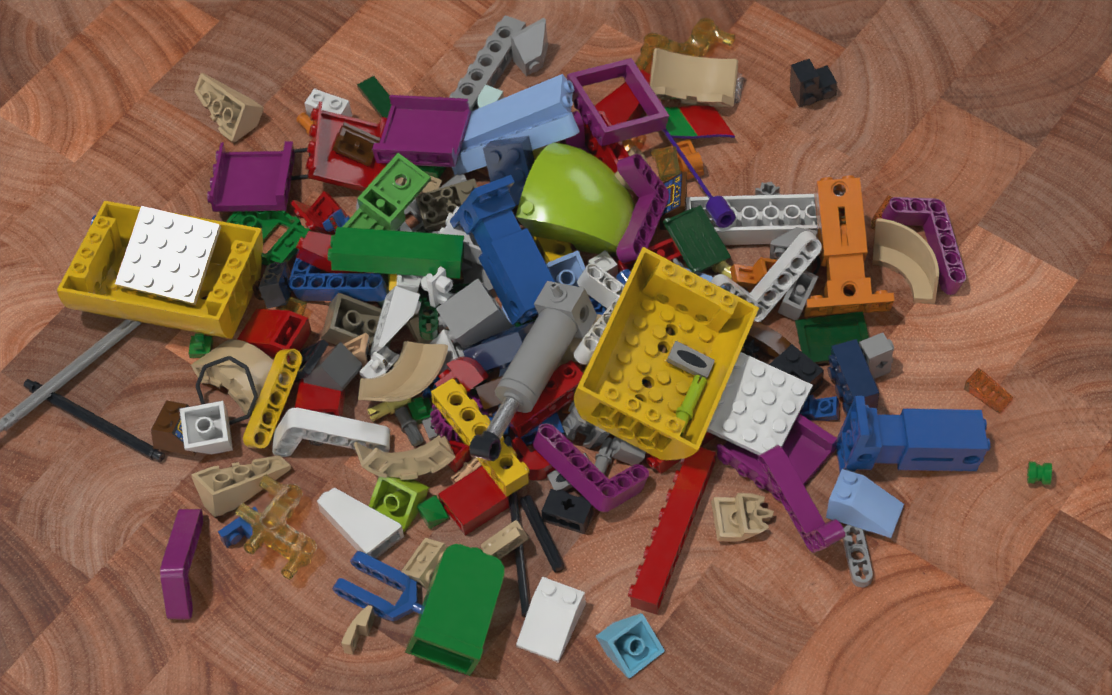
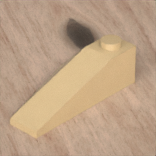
(229, 108)
(230, 487)

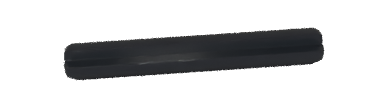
(542, 533)

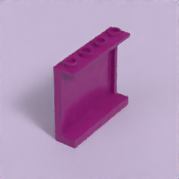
(424, 130)
(251, 180)
(805, 446)

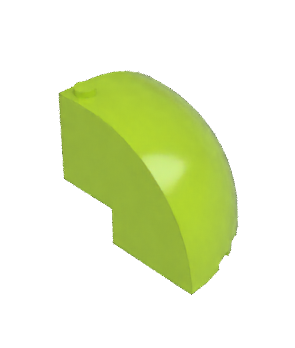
(575, 200)

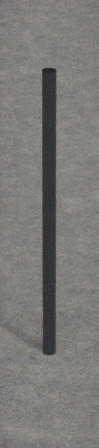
(519, 552)

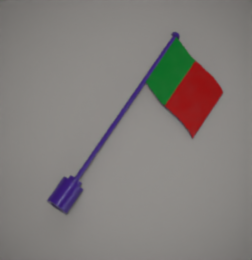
(701, 123)

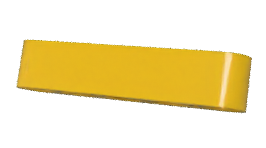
(264, 403)

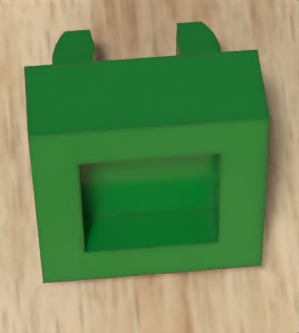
(200, 345)
(420, 409)

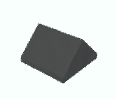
(335, 369)

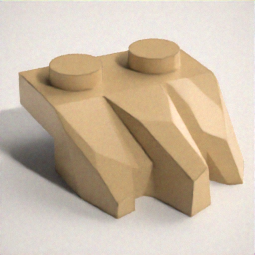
(739, 516)

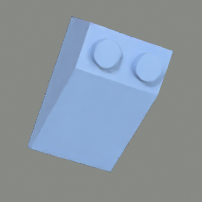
(863, 504)

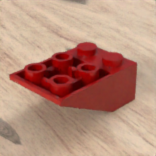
(276, 331)

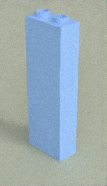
(519, 110)

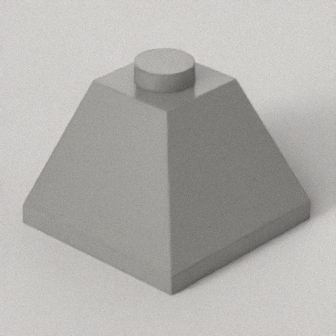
(530, 47)

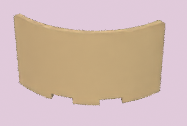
(693, 78)
(907, 253)
(233, 376)
(410, 376)
(409, 463)

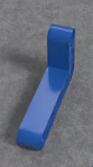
(312, 285)

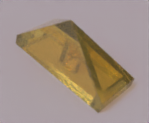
(666, 162)

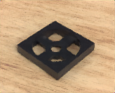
(310, 357)

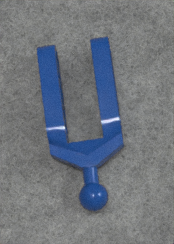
(406, 603)

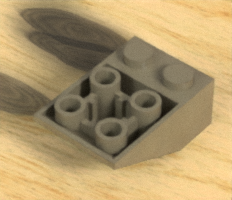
(437, 204)

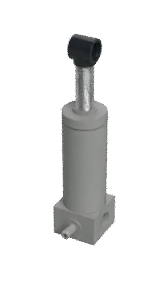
(563, 314)

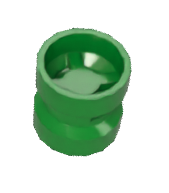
(1039, 472)

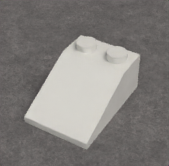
(396, 311)
(551, 619)

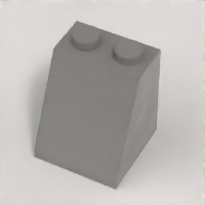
(472, 315)

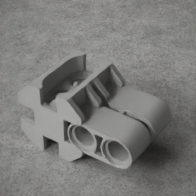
(575, 424)

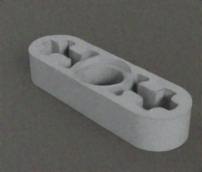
(855, 564)

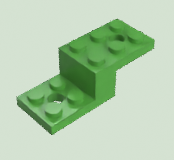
(384, 201)

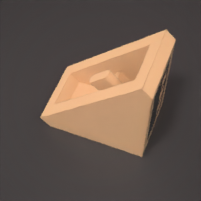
(360, 348)

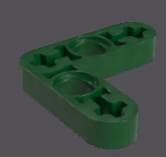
(424, 319)

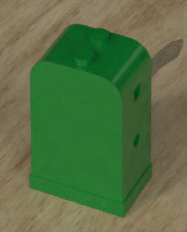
(457, 609)

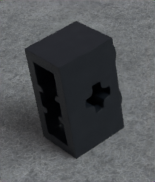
(275, 285)
(567, 511)

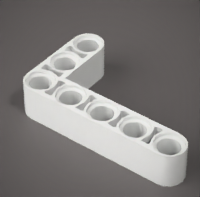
(770, 281)
(606, 291)
(327, 429)

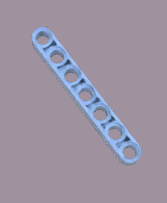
(539, 134)

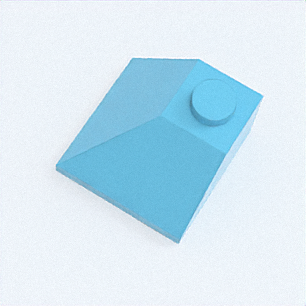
(630, 644)

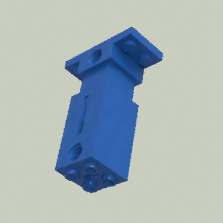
(507, 251)
(913, 439)

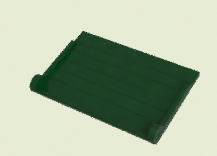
(696, 239)

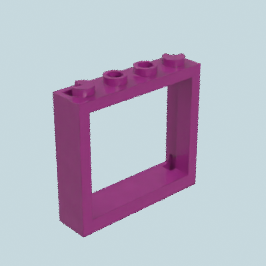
(657, 115)

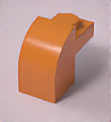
(750, 276)

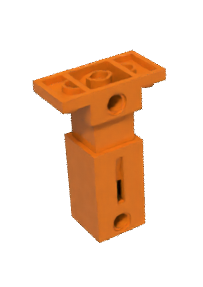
(843, 251)

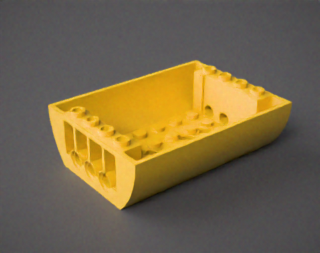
(227, 283)
(703, 318)

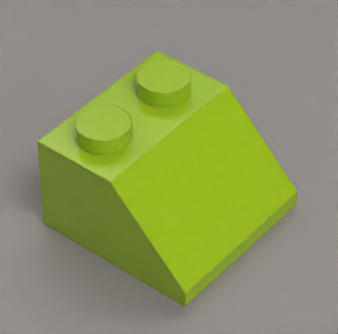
(398, 499)

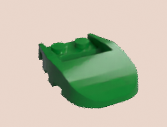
(285, 247)

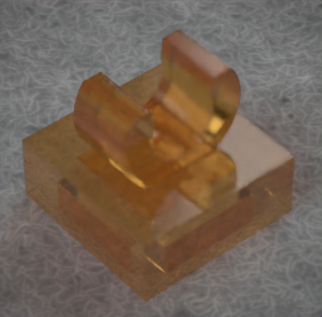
(636, 142)

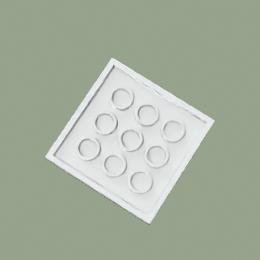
(168, 255)
(758, 405)

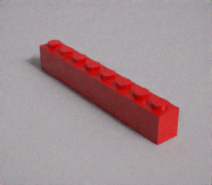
(672, 531)

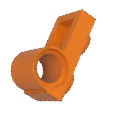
(692, 156)

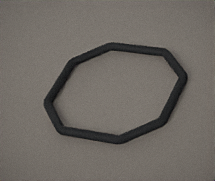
(250, 382)

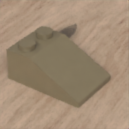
(349, 319)

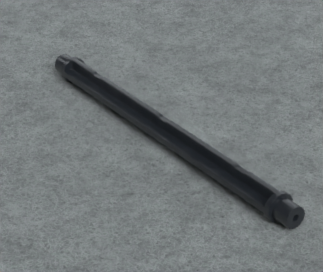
(98, 423)

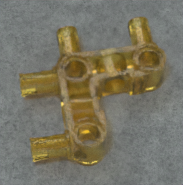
(698, 44)
(271, 527)

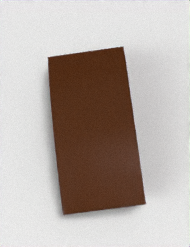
(769, 339)

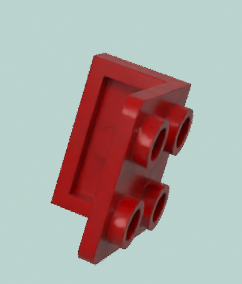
(317, 212)

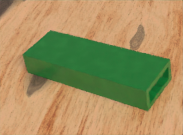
(396, 252)

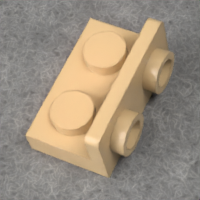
(505, 540)
(424, 561)

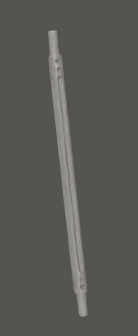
(67, 374)

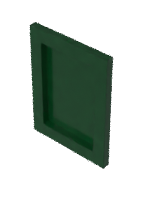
(820, 333)

